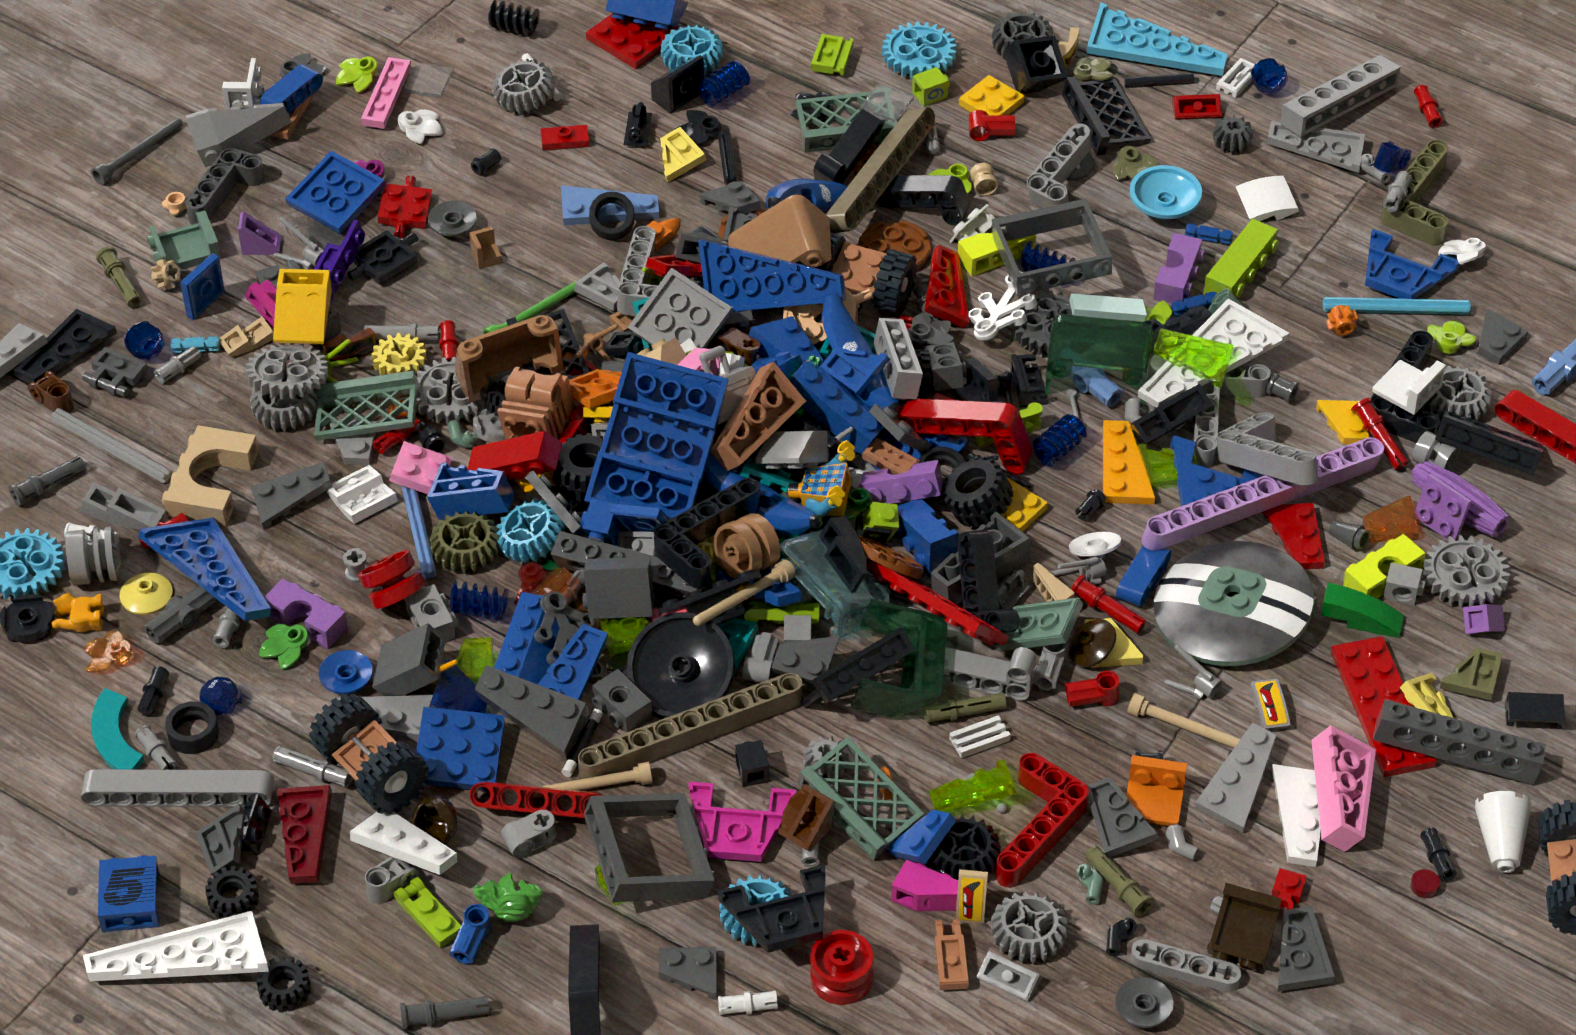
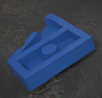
(854, 368)
(922, 838)

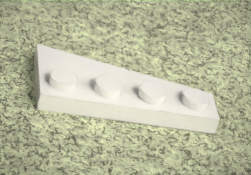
(403, 841)

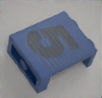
(128, 893)

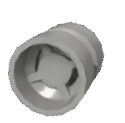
(1435, 452)

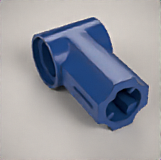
(470, 934)

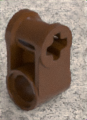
(739, 344)
(52, 392)

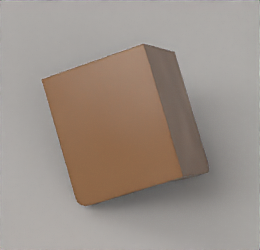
(484, 248)

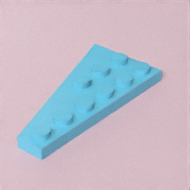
(1146, 42)

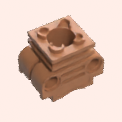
(536, 404)

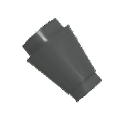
(1350, 534)

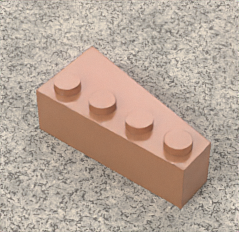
(757, 416)

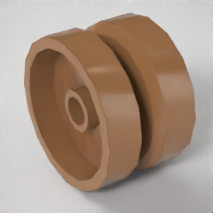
(746, 545)

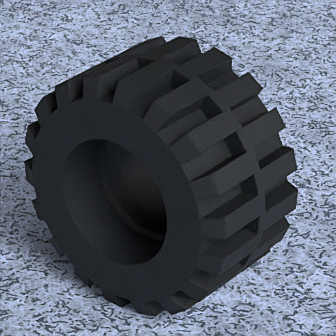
(573, 458)
(977, 491)

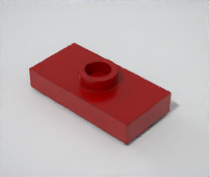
(564, 137)

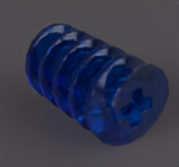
(723, 83)
(1035, 259)
(1059, 440)
(478, 602)

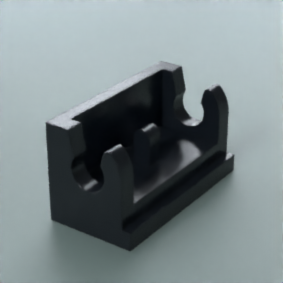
(1027, 380)
(1535, 708)

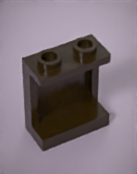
(1244, 927)

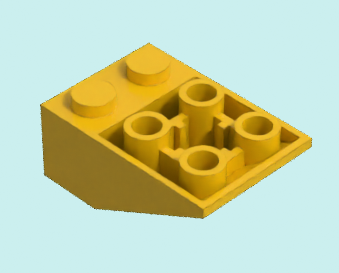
(302, 306)

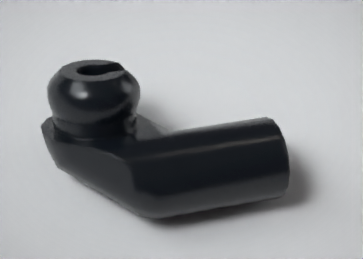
(1117, 933)

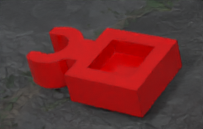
(1289, 887)

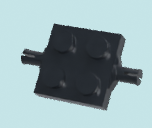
(384, 257)

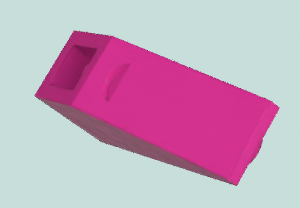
(924, 889)

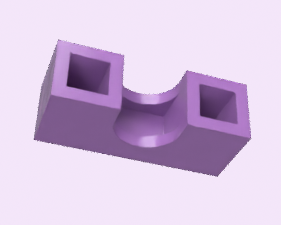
(1181, 267)
(919, 482)
(323, 622)

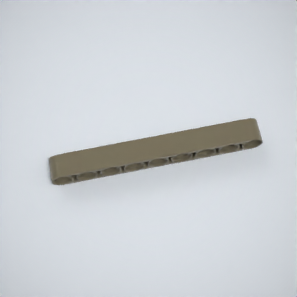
(880, 169)
(691, 727)

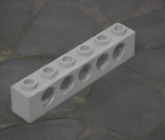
(1340, 95)

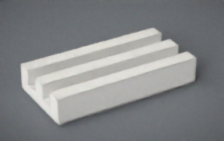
(1241, 81)
(977, 734)

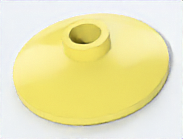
(146, 593)

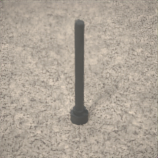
(103, 172)

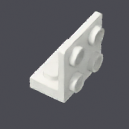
(244, 93)
(1410, 386)

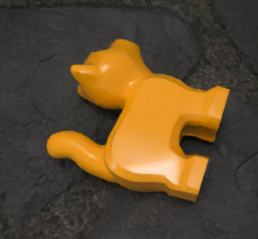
(83, 612)

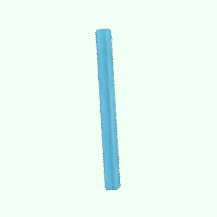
(1391, 305)

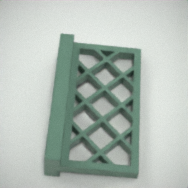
(826, 136)
(366, 391)
(846, 815)

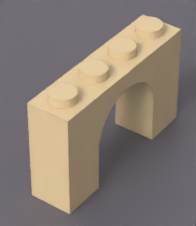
(208, 449)

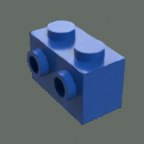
(600, 523)

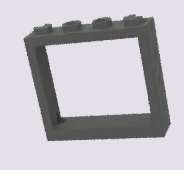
(1048, 220)
(648, 888)

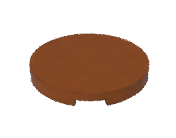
(898, 236)
(891, 559)

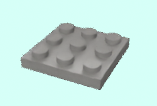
(680, 311)

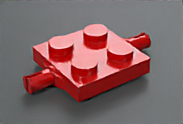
(405, 206)

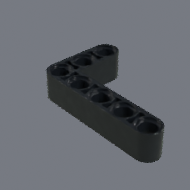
(1397, 420)
(678, 538)
(584, 980)

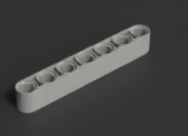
(175, 788)

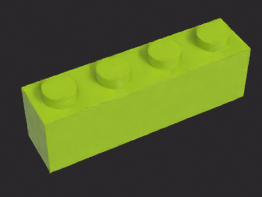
(1243, 258)

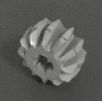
(819, 749)

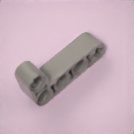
(1046, 180)
(991, 674)

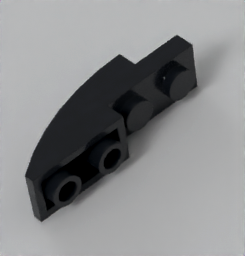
(1185, 324)

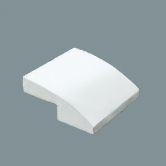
(1267, 198)
(361, 494)

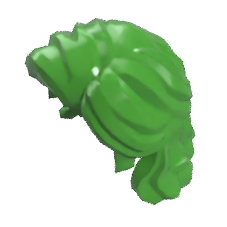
(508, 902)

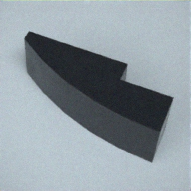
(1171, 415)
(844, 552)

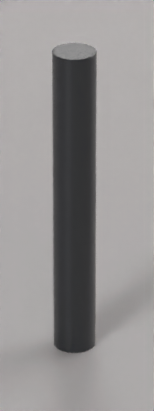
(1158, 80)

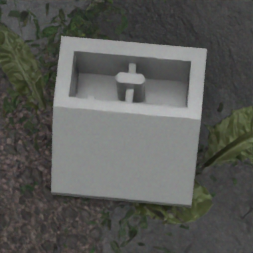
(794, 449)

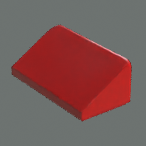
(1197, 106)

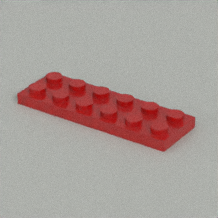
(938, 604)
(1369, 680)

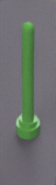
(537, 308)

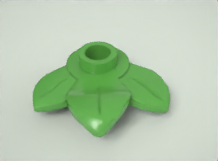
(283, 645)

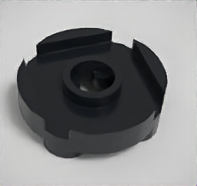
(25, 631)

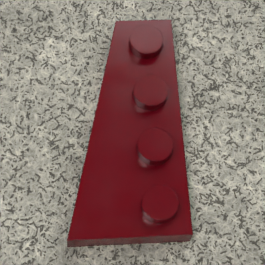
(304, 825)

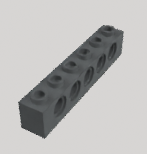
(573, 551)
(1459, 742)

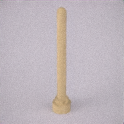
(781, 573)
(1140, 706)
(639, 774)

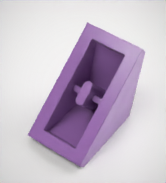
(257, 237)

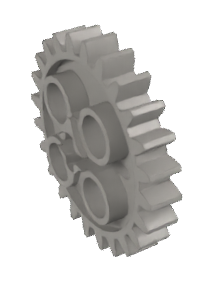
(269, 369)
(436, 389)
(1466, 571)

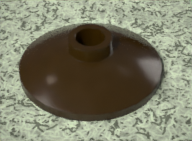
(1092, 643)

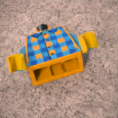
(828, 486)

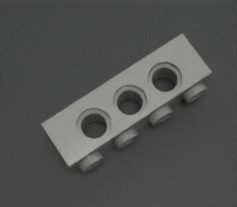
(903, 368)

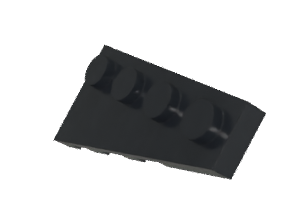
(67, 343)

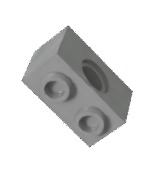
(431, 608)

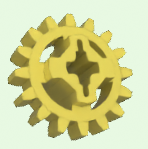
(398, 355)

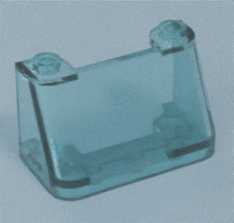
(822, 581)

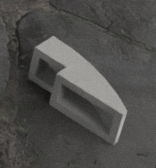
(120, 508)

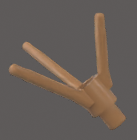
(596, 343)

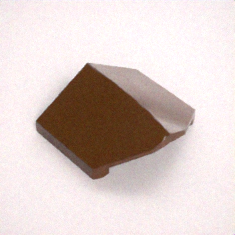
(807, 817)

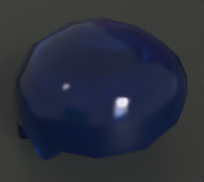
(1269, 76)
(144, 340)
(221, 695)

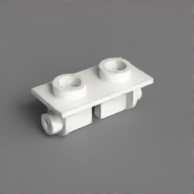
(977, 220)

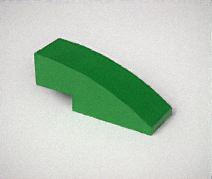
(1361, 611)

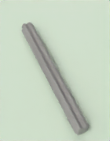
(111, 445)

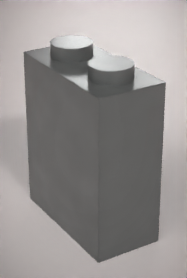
(618, 587)
(409, 661)

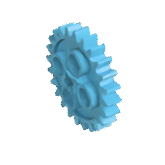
(918, 49)
(32, 551)

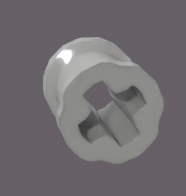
(355, 562)

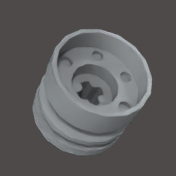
(92, 555)

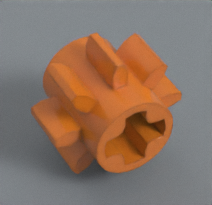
(1342, 320)

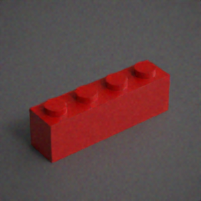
(518, 455)

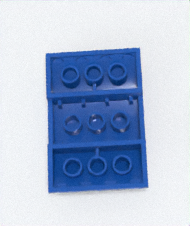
(658, 436)

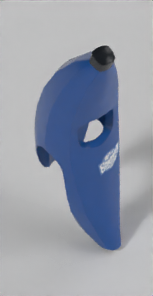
(819, 192)
(844, 334)
(782, 513)

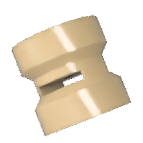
(984, 179)

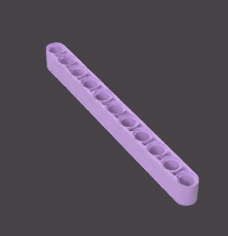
(1257, 496)

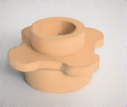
(175, 203)

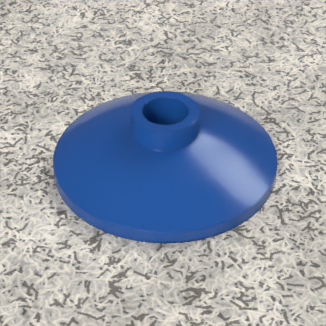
(345, 672)

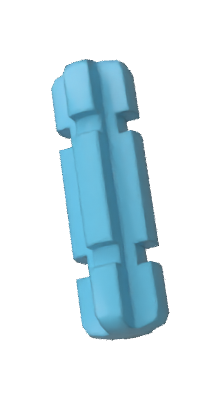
(200, 343)

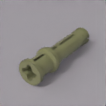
(115, 270)
(1126, 888)

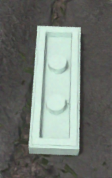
(1108, 307)

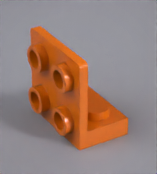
(1157, 789)

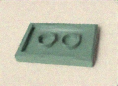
(1043, 624)

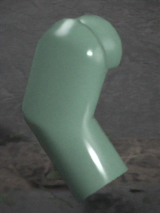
(457, 437)
(1092, 881)

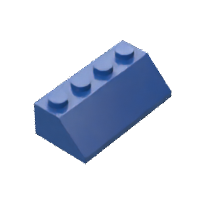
(835, 406)
(520, 651)

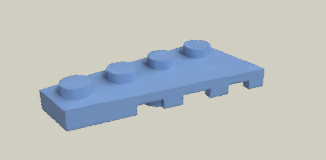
(578, 200)

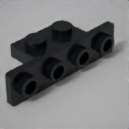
(979, 384)
(700, 601)

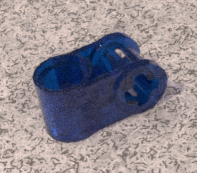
(1391, 157)

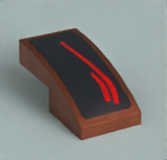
(360, 345)

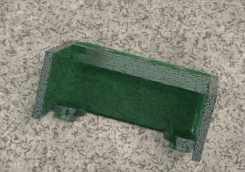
(1099, 345)
(921, 669)

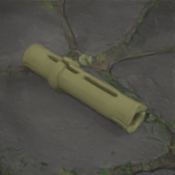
(954, 709)

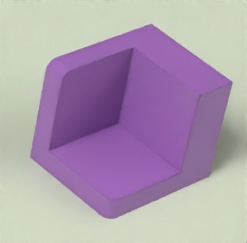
(1483, 619)

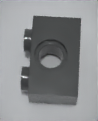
(622, 701)

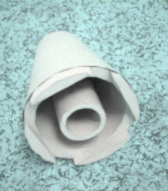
(1504, 827)

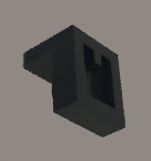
(623, 342)

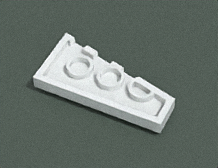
(1298, 813)

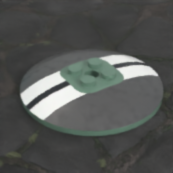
(1237, 630)

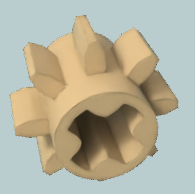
(165, 274)

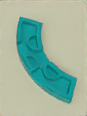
(107, 735)

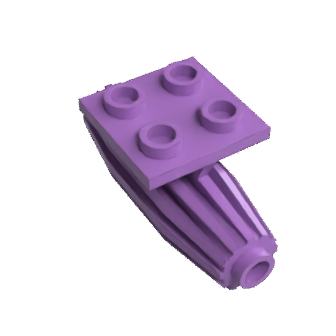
(1451, 501)

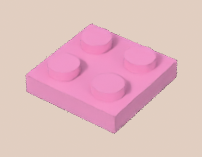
(417, 467)

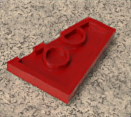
(662, 265)
(1299, 532)

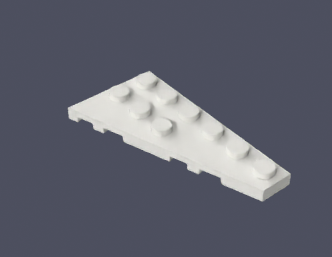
(1229, 325)
(204, 949)

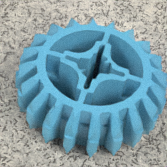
(689, 43)
(515, 534)
(757, 892)

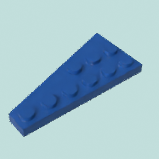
(761, 281)

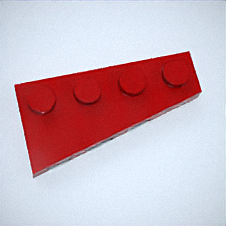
(946, 288)

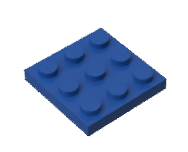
(335, 192)
(460, 747)

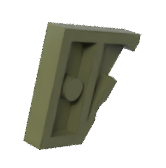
(1474, 675)

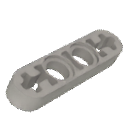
(1184, 968)

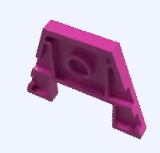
(737, 832)

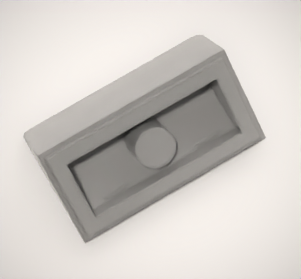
(1009, 976)

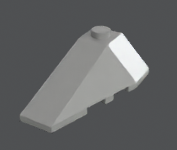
(234, 128)

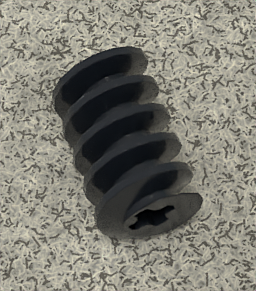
(513, 19)

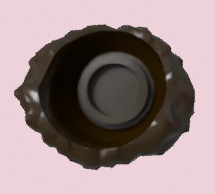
(436, 817)

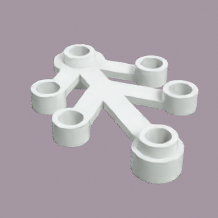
(987, 328)

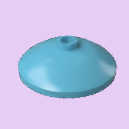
(1165, 192)

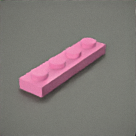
(386, 92)

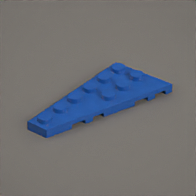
(210, 561)

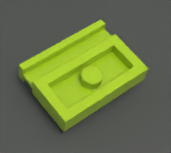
(832, 54)

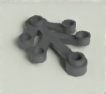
(556, 608)

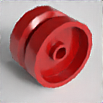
(391, 579)
(841, 967)

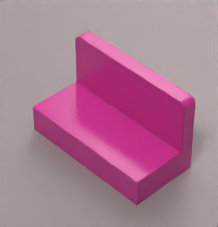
(263, 300)

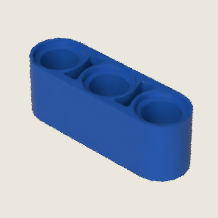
(294, 88)
(1143, 575)

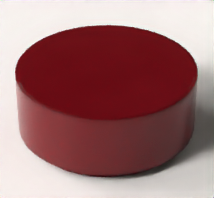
(1425, 883)

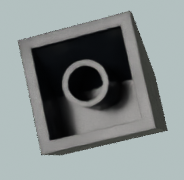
(1035, 64)
(678, 85)

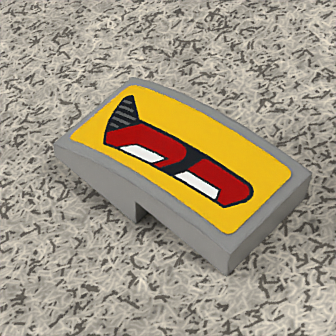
(1270, 704)

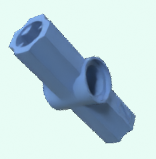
(1559, 368)
(1097, 384)

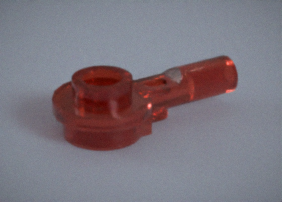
(530, 577)

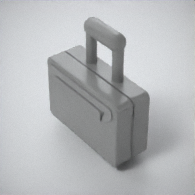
(737, 384)

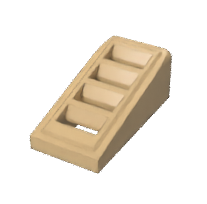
(1050, 586)

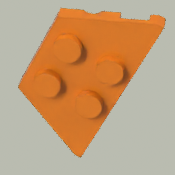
(595, 387)

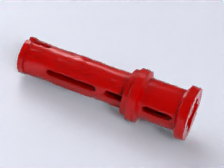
(1374, 424)
(1097, 598)

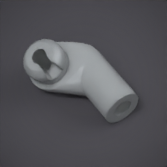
(1367, 166)
(1132, 409)
(1177, 843)

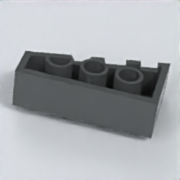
(1010, 553)
(535, 709)

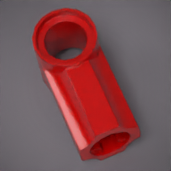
(985, 125)
(1101, 689)

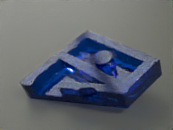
(456, 692)

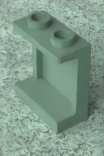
(185, 245)

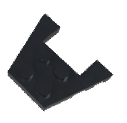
(783, 920)

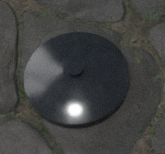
(681, 663)

